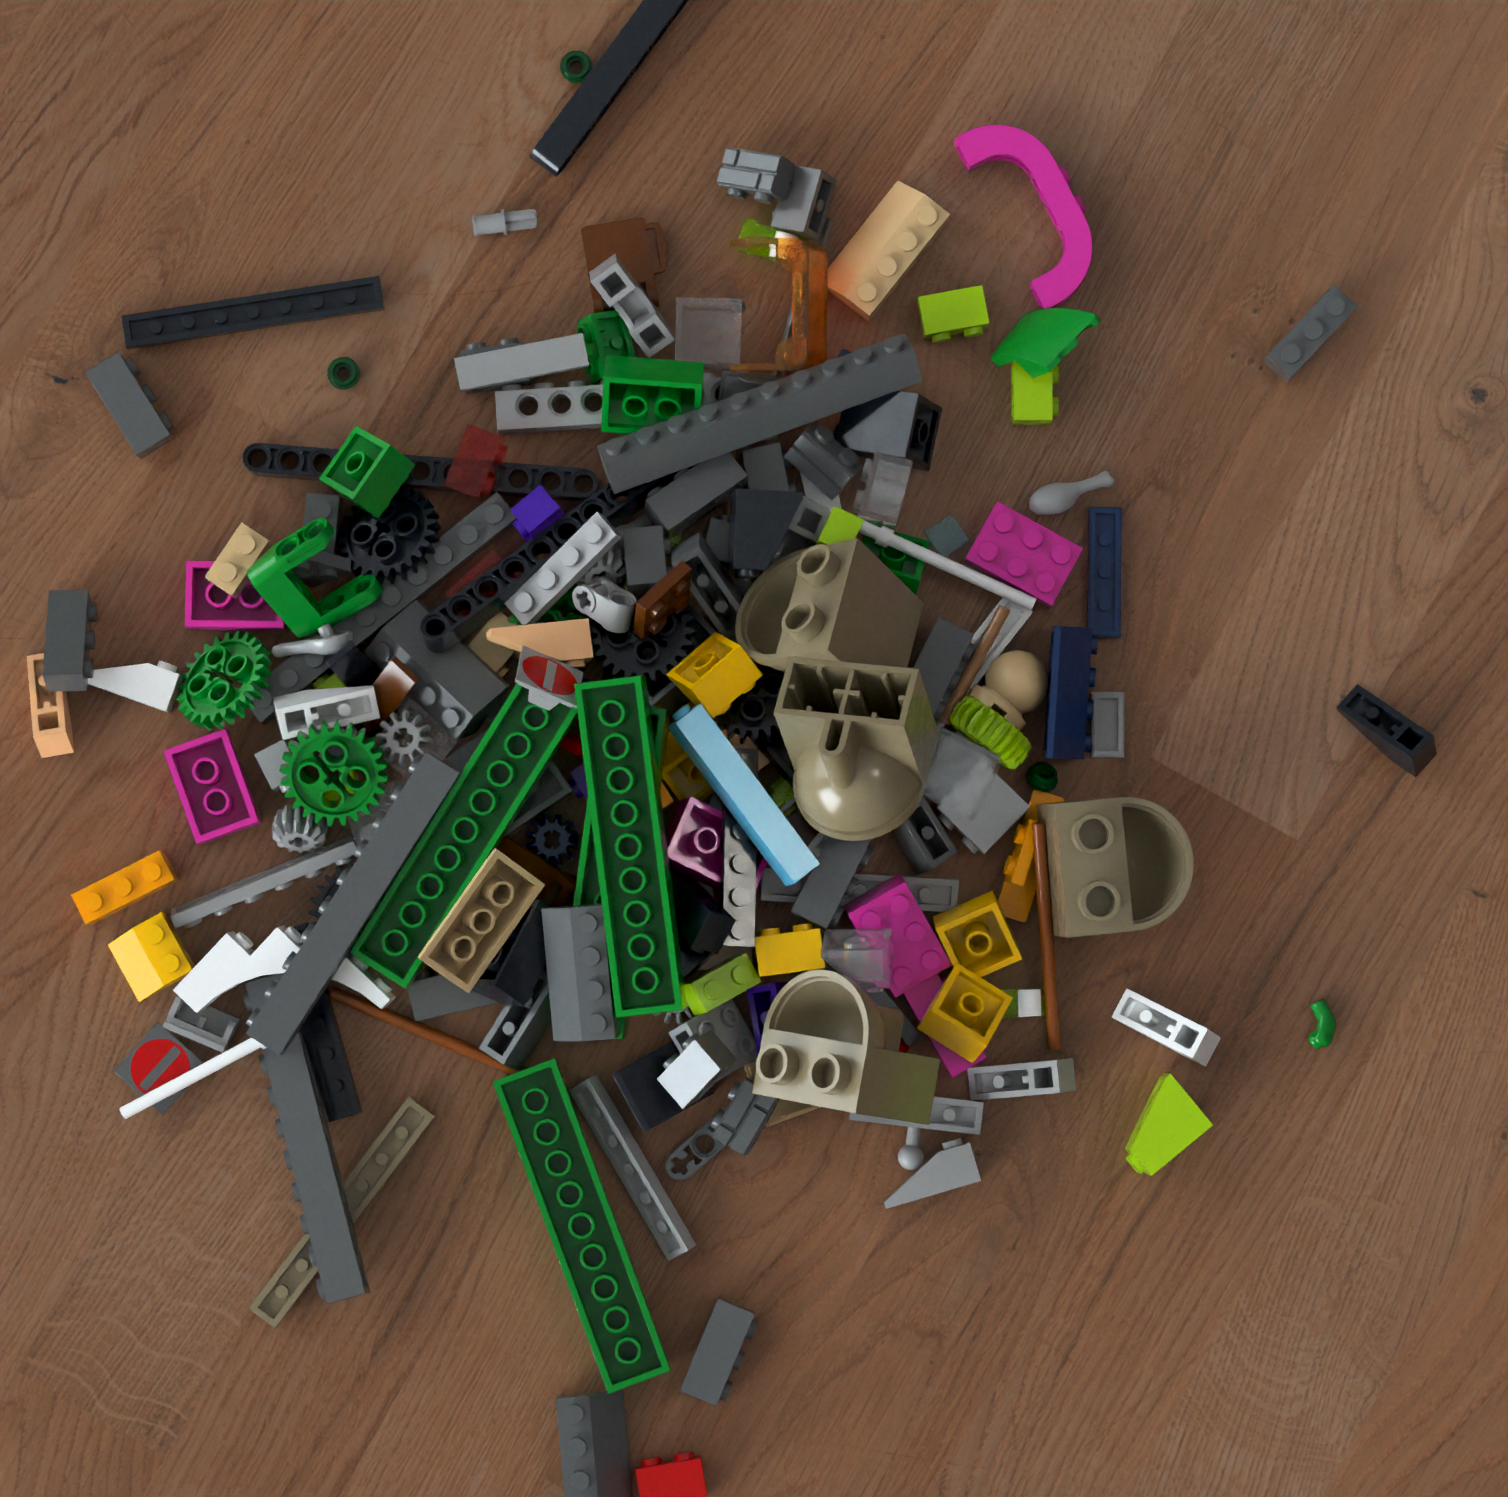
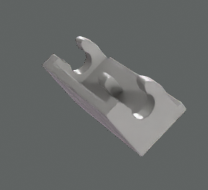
(206, 1027)

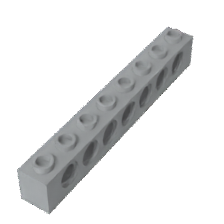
(578, 417)

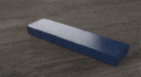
(1104, 571)

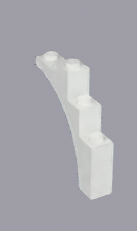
(235, 961)

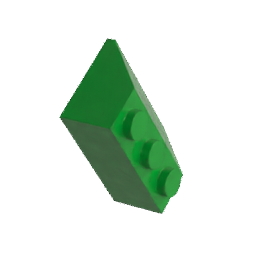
(648, 391)

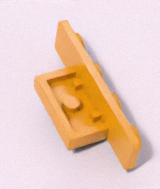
(1020, 877)

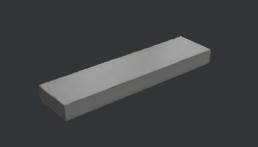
(521, 362)

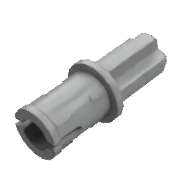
(504, 222)

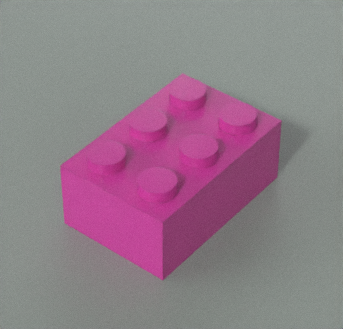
(1023, 554)
(214, 609)
(212, 787)
(696, 843)
(914, 943)

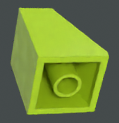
(1165, 1127)

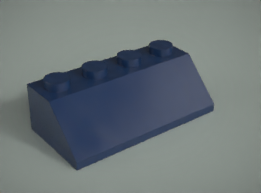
(1068, 692)

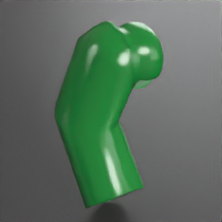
(1326, 1025)

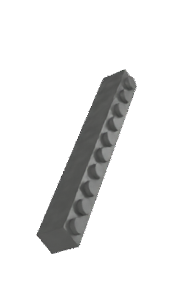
(759, 413)
(451, 553)
(839, 858)
(352, 905)
(313, 1162)

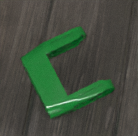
(291, 598)

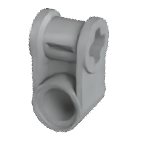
(605, 604)

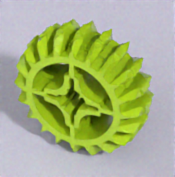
(990, 731)

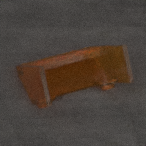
(809, 304)

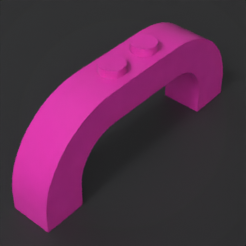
(1051, 183)

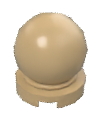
(1013, 686)

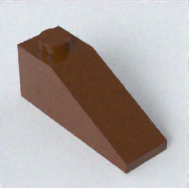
(391, 690)

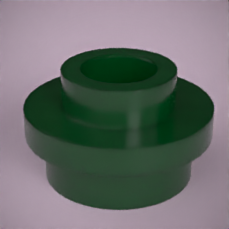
(575, 57)
(338, 364)
(1042, 777)

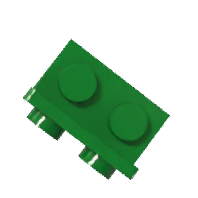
(604, 335)

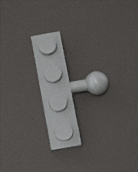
(946, 1115)

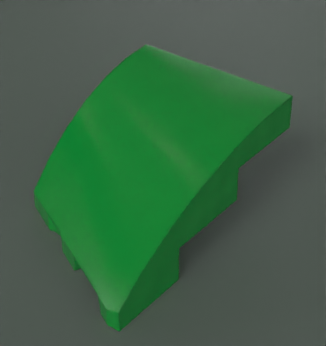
(1043, 339)

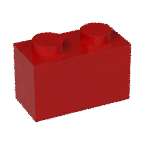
(672, 1478)

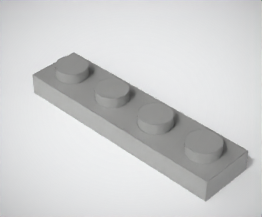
(563, 570)

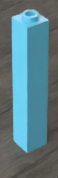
(742, 794)

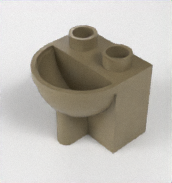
(829, 606)
(856, 744)
(1114, 864)
(841, 1052)

